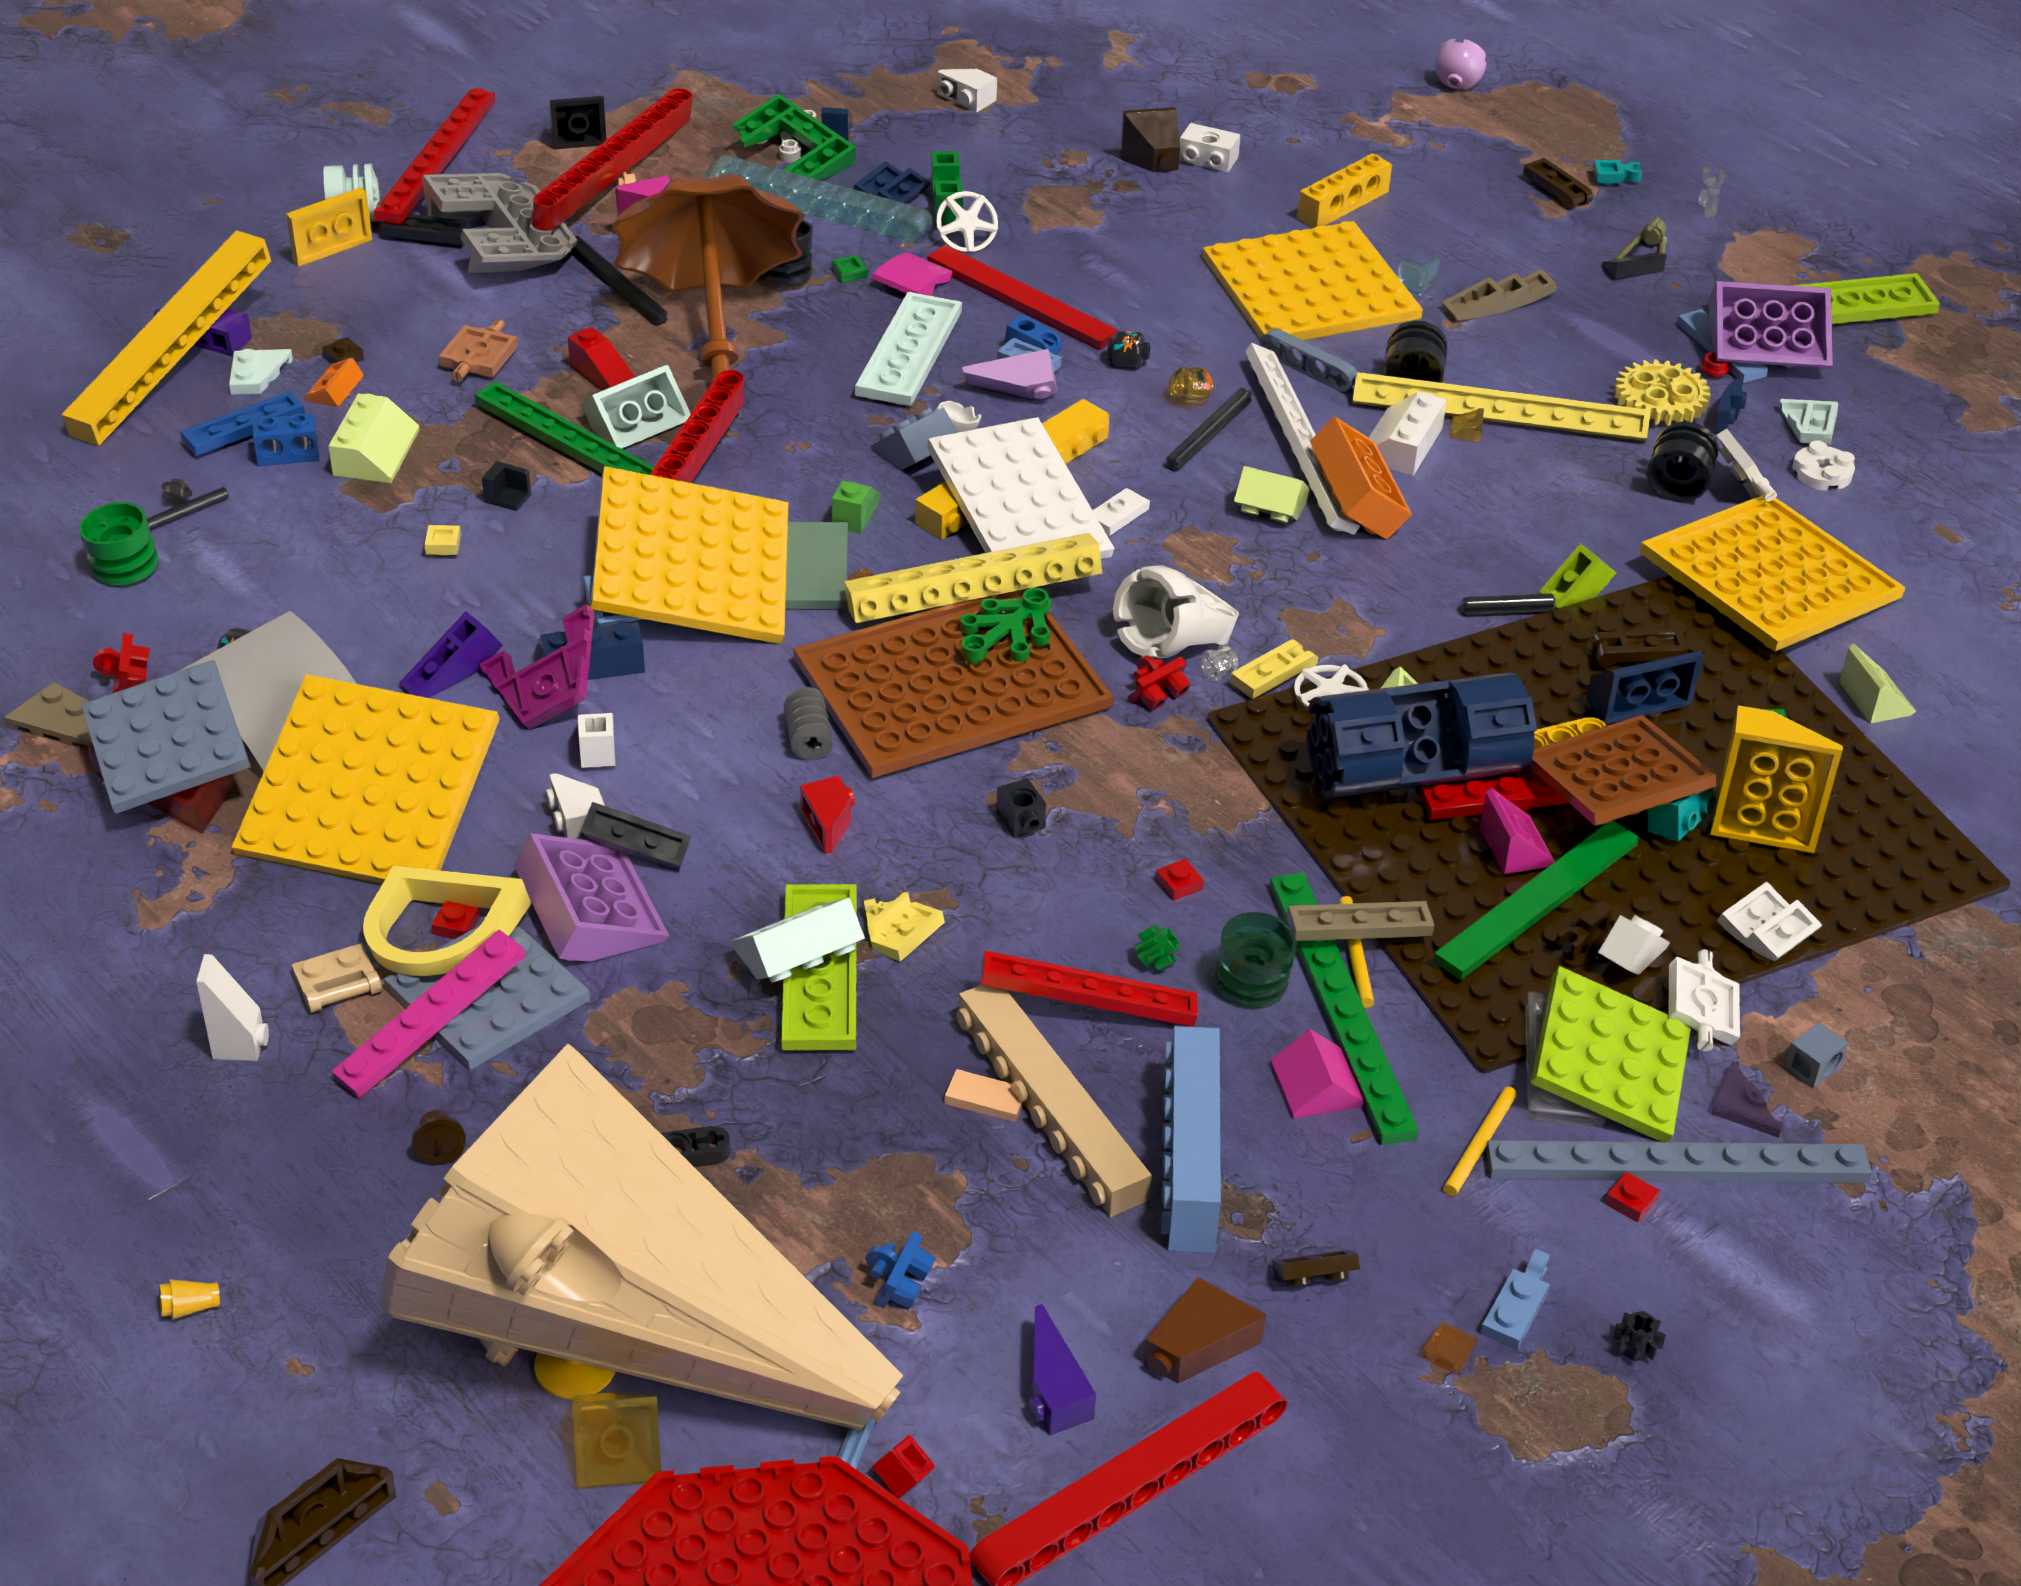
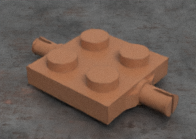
(478, 350)

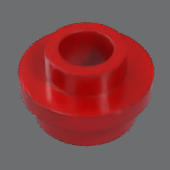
(1712, 367)

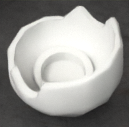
(962, 418)

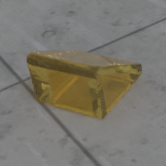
(1468, 425)

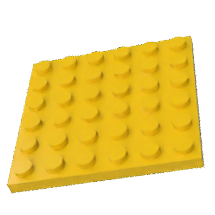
(1312, 282)
(691, 555)
(1771, 571)
(365, 781)

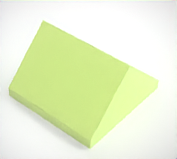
(1872, 688)

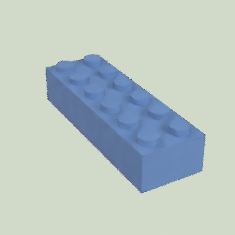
(1192, 1140)

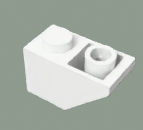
(967, 87)
(596, 740)
(571, 802)
(1634, 943)

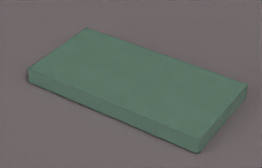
(816, 565)

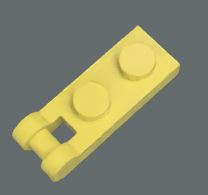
(1272, 668)

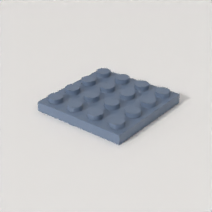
(165, 736)
(508, 1011)

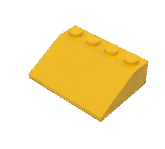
(1774, 781)

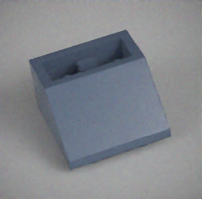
(908, 440)

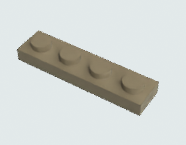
(1360, 920)

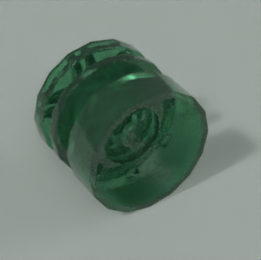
(1254, 960)

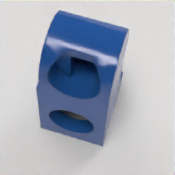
(1033, 333)

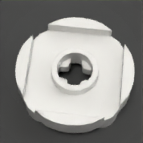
(1836, 466)

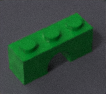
(945, 182)

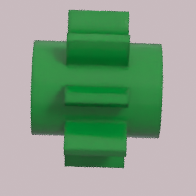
(1157, 947)

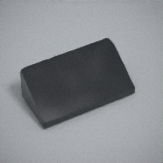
(1635, 265)

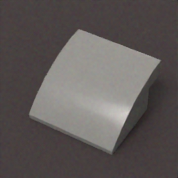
(265, 675)

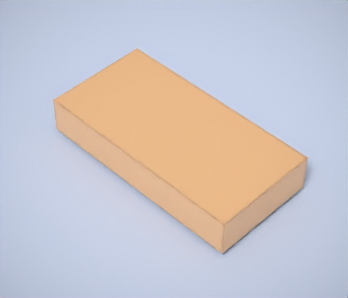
(983, 1095)

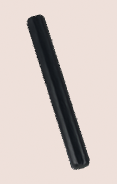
(1208, 429)

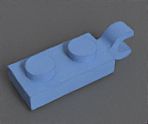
(1518, 1303)

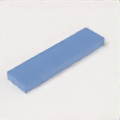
(1698, 327)

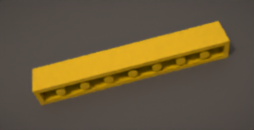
(1072, 434)

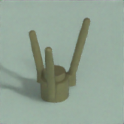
(1652, 234)

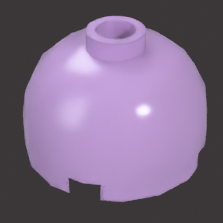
(1460, 64)

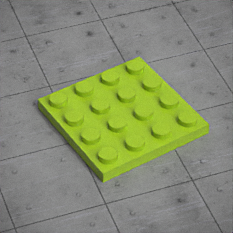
(1611, 1055)

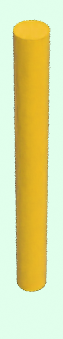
(1359, 966)
(1480, 1141)

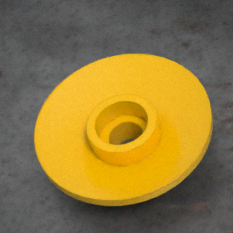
(569, 1378)

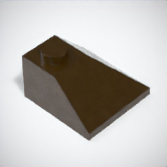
(1151, 139)

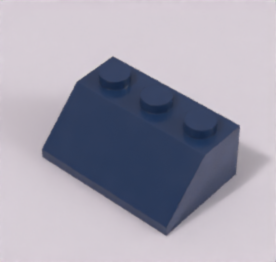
(614, 650)
(1644, 688)

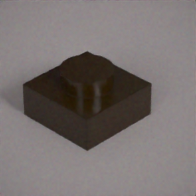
(341, 350)

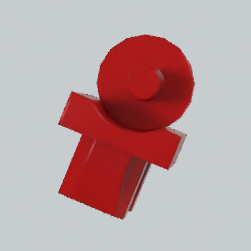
(127, 665)
(1154, 676)

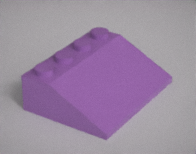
(1771, 324)
(587, 898)

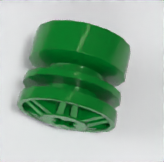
(119, 543)

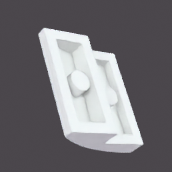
(1768, 922)

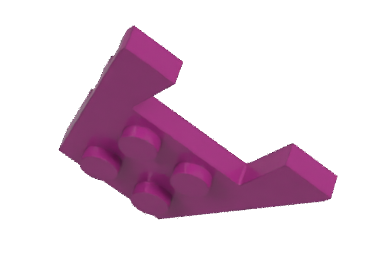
(552, 681)

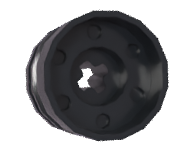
(798, 269)
(1416, 352)
(1682, 462)

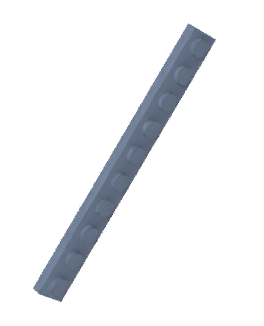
(1678, 1161)

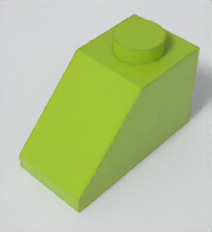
(1578, 578)

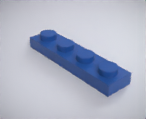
(238, 424)

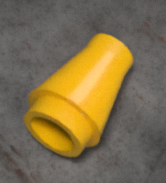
(187, 1297)

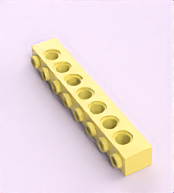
(973, 577)

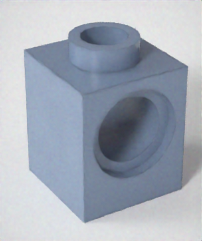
(1816, 1055)

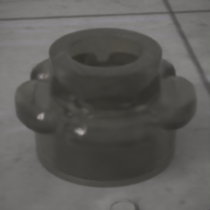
(176, 492)

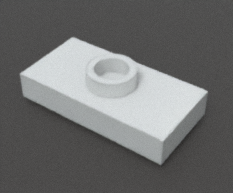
(1120, 510)

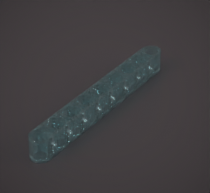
(831, 200)

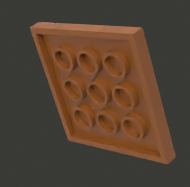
(1620, 770)

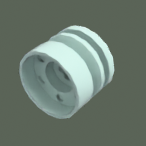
(337, 183)

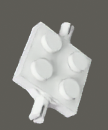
(1744, 467)
(1704, 1000)

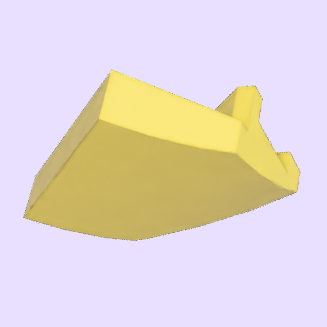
(900, 926)

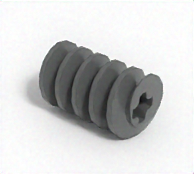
(808, 723)

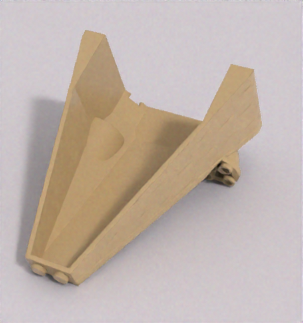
(611, 1251)

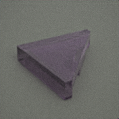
(1744, 1104)

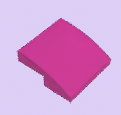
(912, 274)

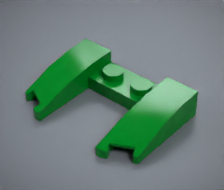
(829, 150)

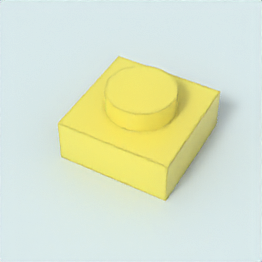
(442, 540)

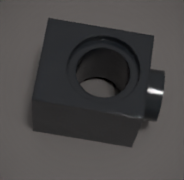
(1021, 807)

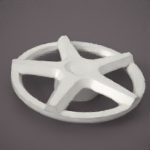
(967, 221)
(1327, 686)

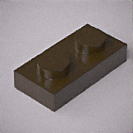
(1331, 1264)

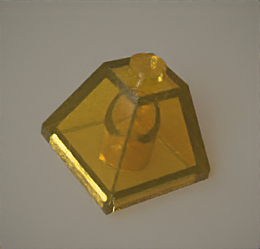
(615, 1438)

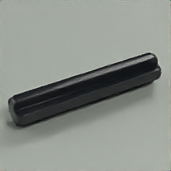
(1508, 604)

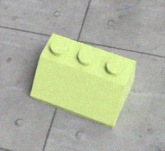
(372, 440)

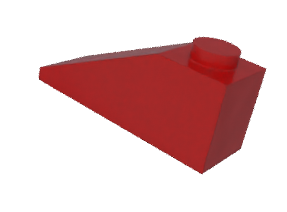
(597, 359)

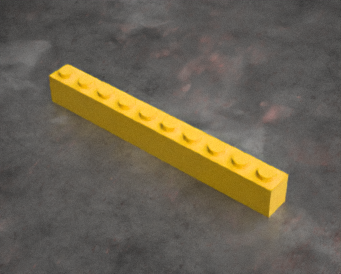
(166, 338)

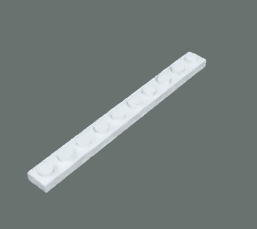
(1298, 432)

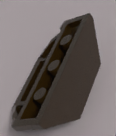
(317, 1518)

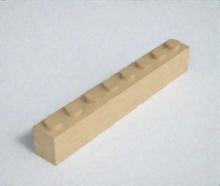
(1055, 1099)

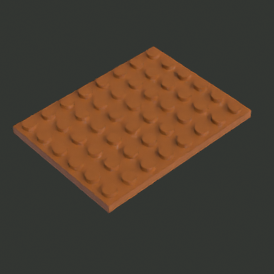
(914, 698)

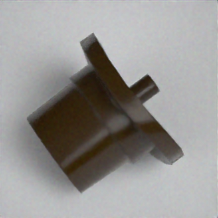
(438, 1138)

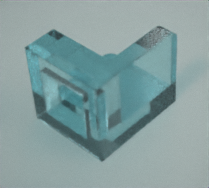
(1416, 276)

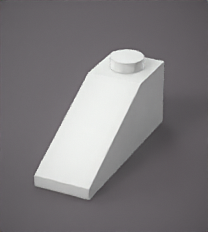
(229, 1014)

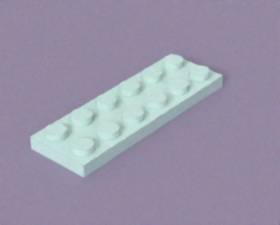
(908, 349)

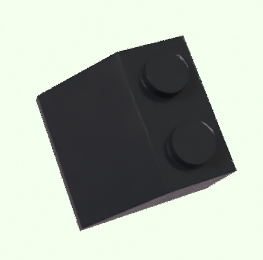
(577, 122)

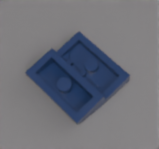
(892, 183)

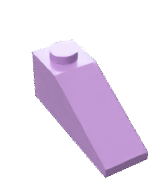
(1020, 375)

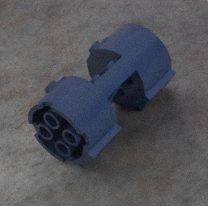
(1421, 734)

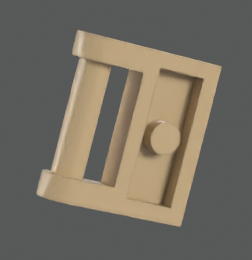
(336, 977)

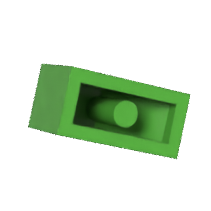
(854, 505)

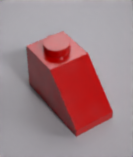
(827, 809)

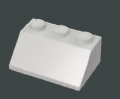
(1409, 431)

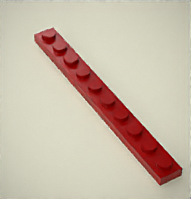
(434, 156)

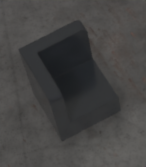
(506, 486)

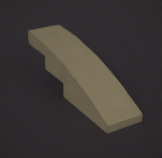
(1498, 297)

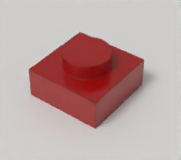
(1179, 879)
(455, 920)
(1632, 1197)

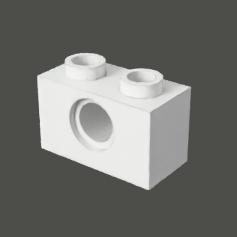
(1209, 147)

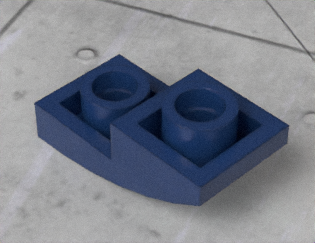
(1730, 403)

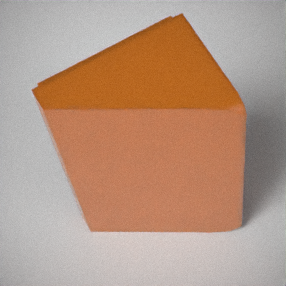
(335, 383)

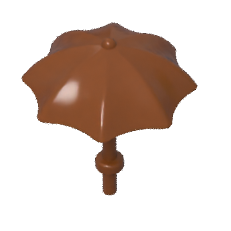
(708, 237)

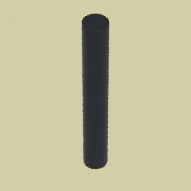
(187, 507)

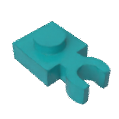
(1613, 171)

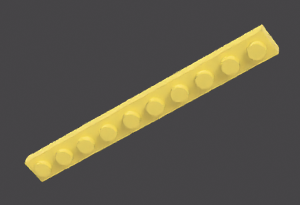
(1510, 406)

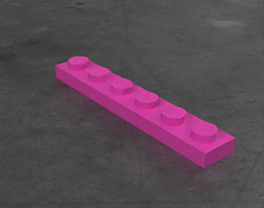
(428, 1014)

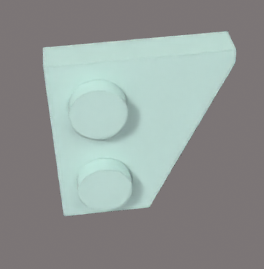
(256, 368)
(1810, 419)

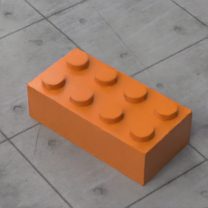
(1360, 478)

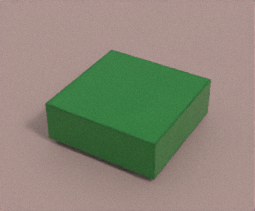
(849, 268)

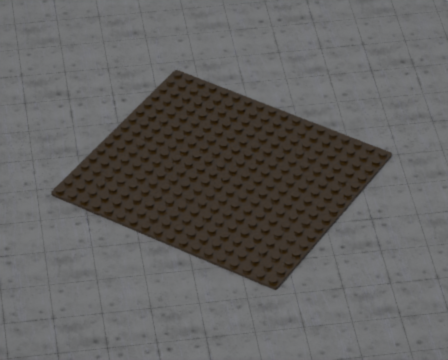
(1876, 866)

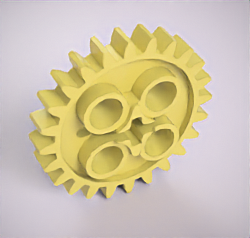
(1664, 390)

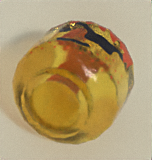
(1191, 385)

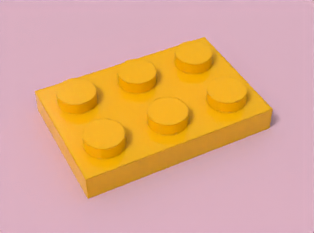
(329, 226)

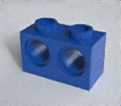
(279, 439)

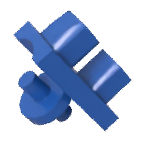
(910, 1259)

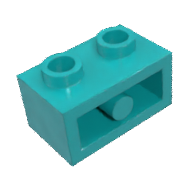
(1680, 815)

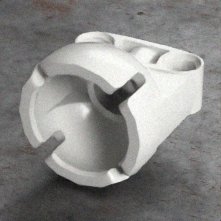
(1169, 613)

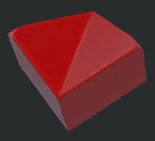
(903, 1466)

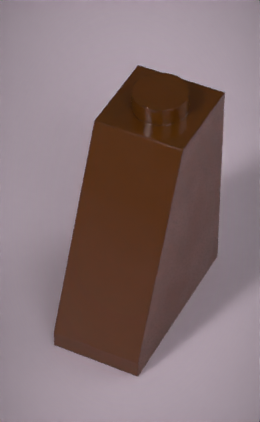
(1202, 1332)

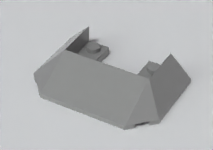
(507, 210)

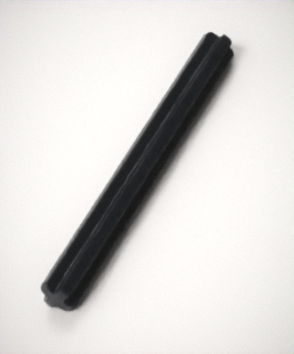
(619, 281)

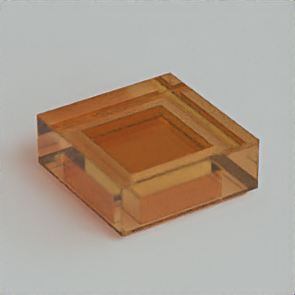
(1450, 1347)

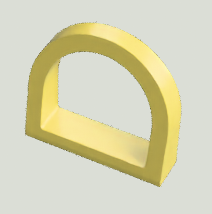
(503, 896)

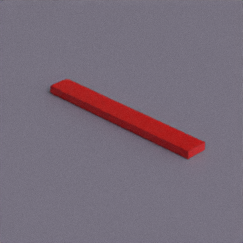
(1024, 297)

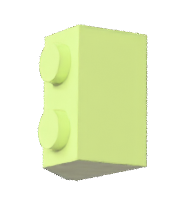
(1271, 494)

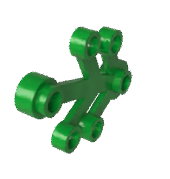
(1033, 603)

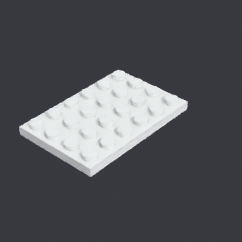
(1014, 486)

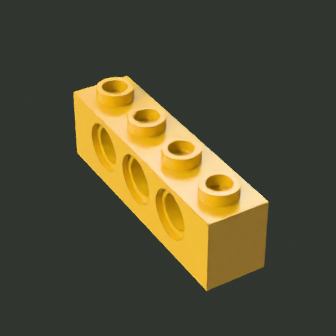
(1344, 191)

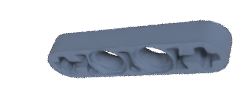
(1337, 374)

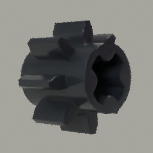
(1639, 1336)

